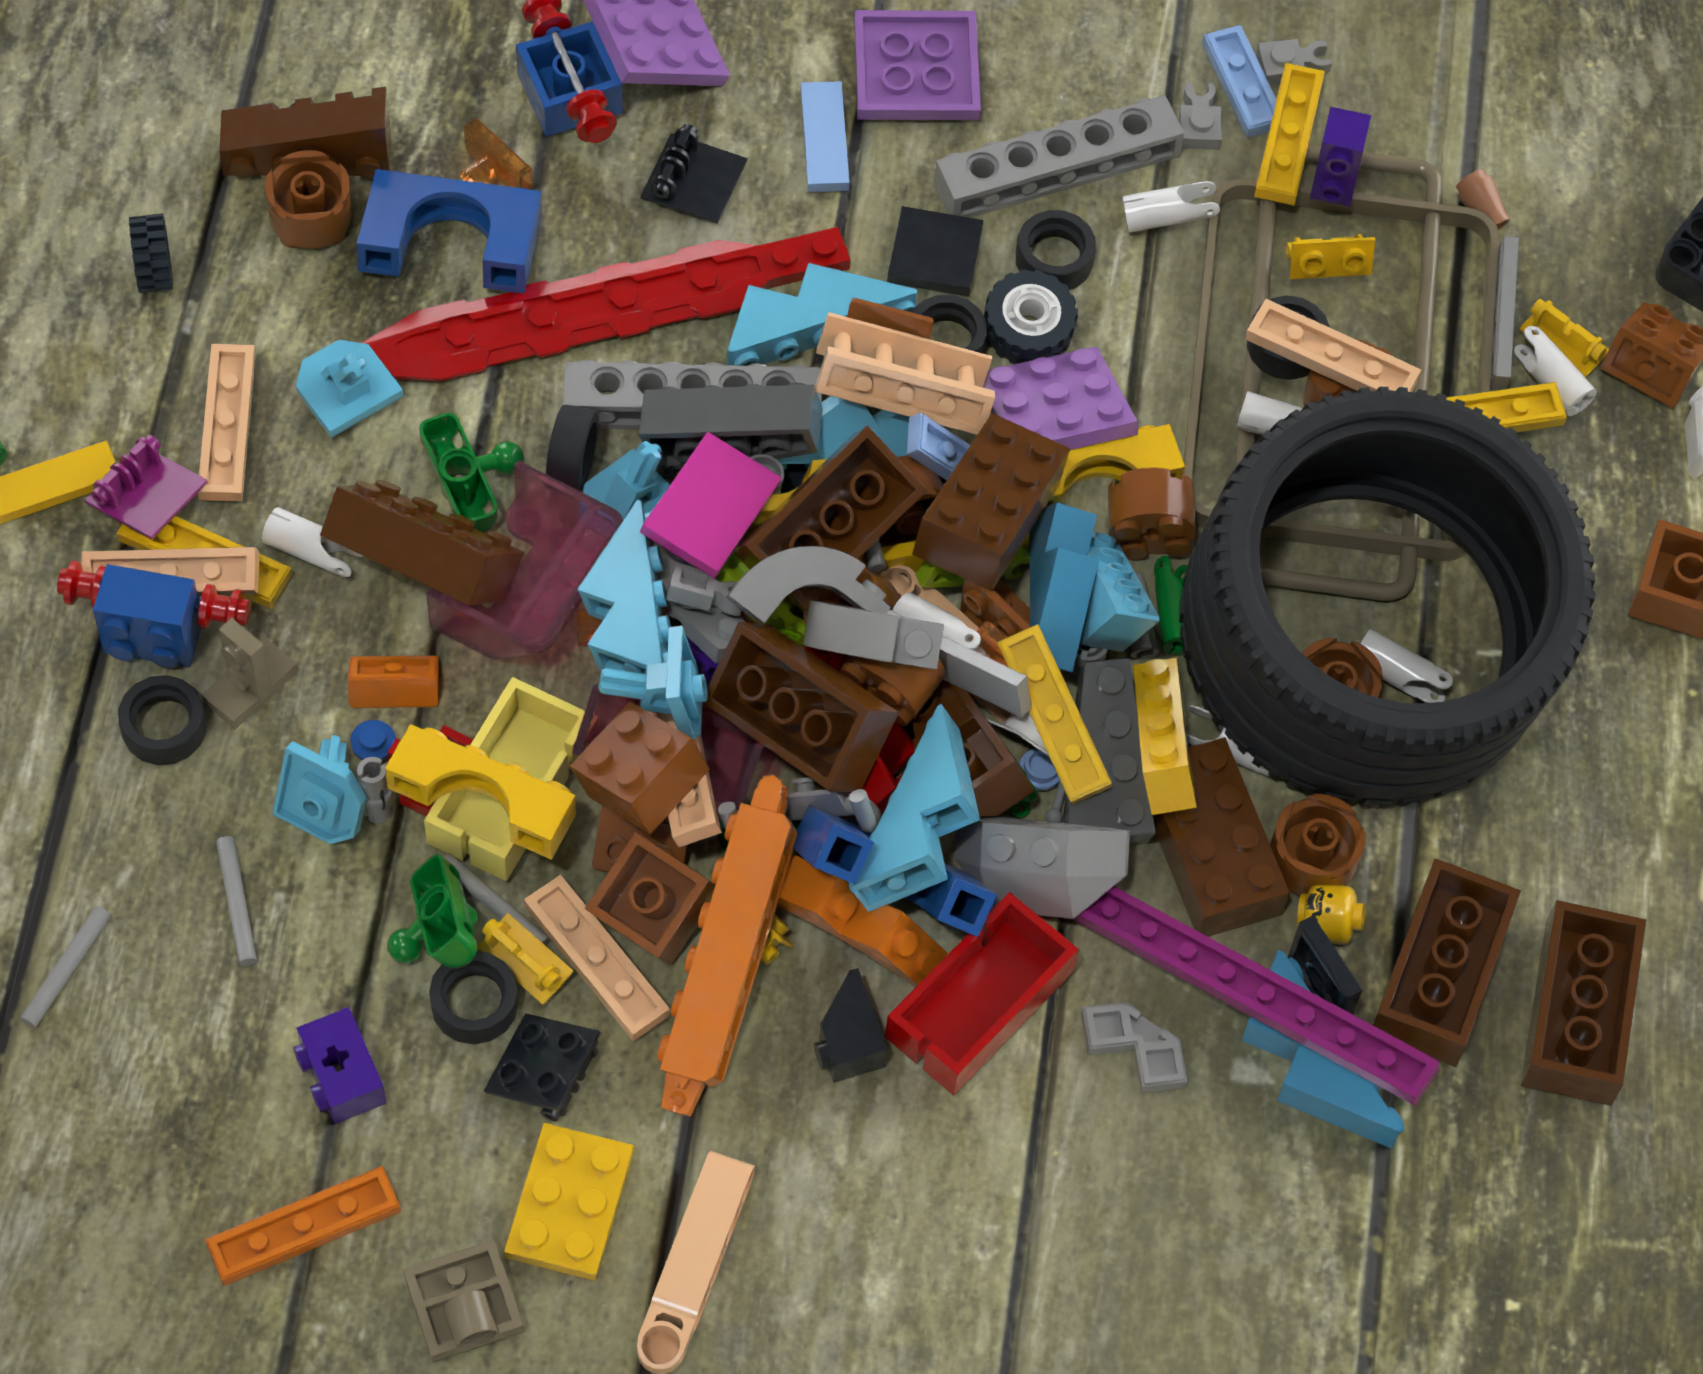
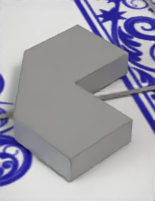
(1123, 1028)

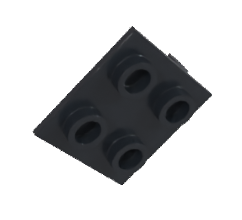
(694, 176)
(544, 1064)

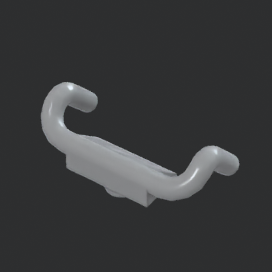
(833, 802)

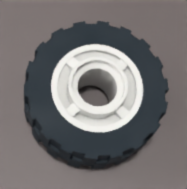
(1035, 296)

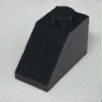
(851, 1033)

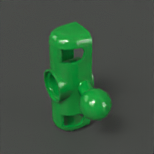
(471, 493)
(441, 920)

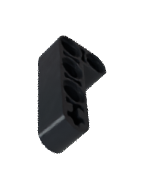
(1686, 251)

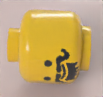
(1335, 911)

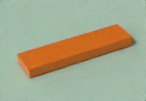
(303, 1225)

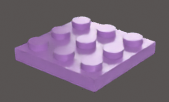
(658, 42)
(916, 65)
(1064, 398)

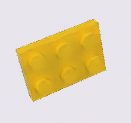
(569, 1201)

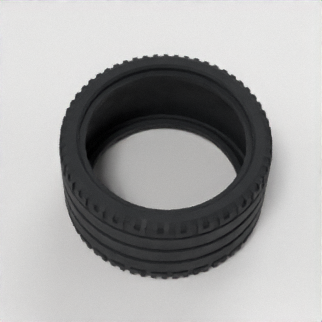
(1468, 482)

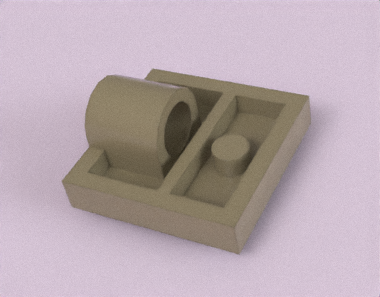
(463, 1300)

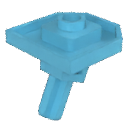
(345, 385)
(629, 480)
(665, 687)
(320, 792)

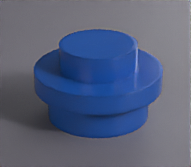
(372, 739)

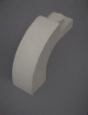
(776, 576)
(873, 634)

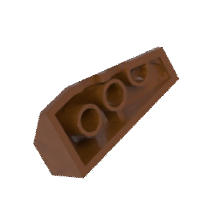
(992, 769)

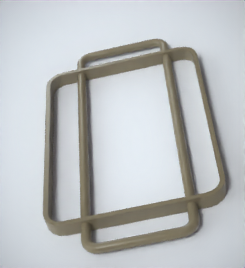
(1432, 214)

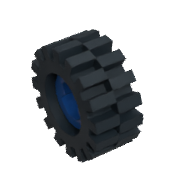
(151, 253)

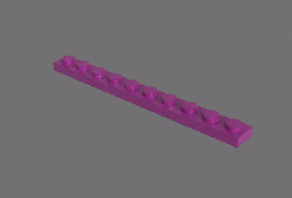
(1262, 994)

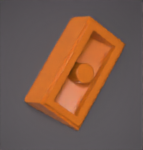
(393, 681)

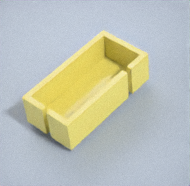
(523, 730)

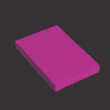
(710, 505)

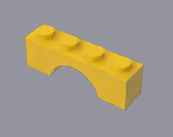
(1111, 459)
(1163, 736)
(432, 766)

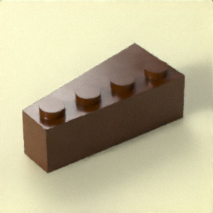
(346, 129)

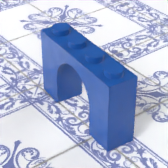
(406, 202)
(843, 848)

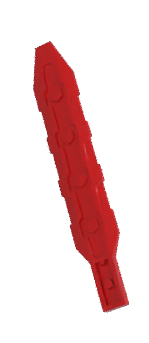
(596, 306)

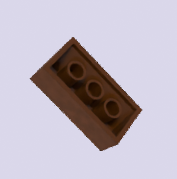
(838, 507)

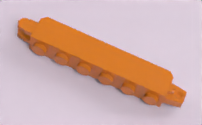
(728, 947)

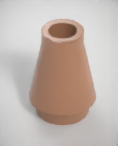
(1481, 193)

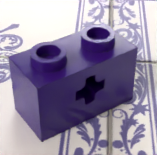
(1340, 156)
(339, 1041)

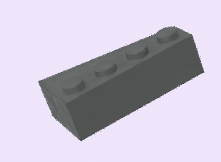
(750, 418)
(1110, 715)

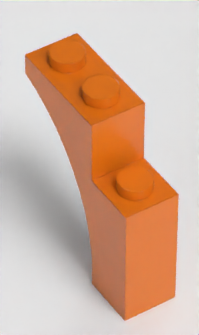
(881, 934)

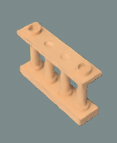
(904, 373)

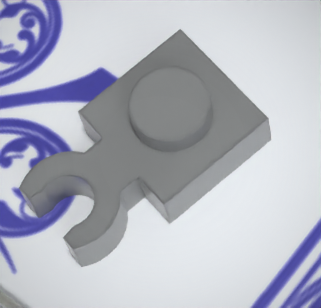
(1275, 54)
(1200, 119)
(696, 589)

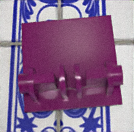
(145, 488)

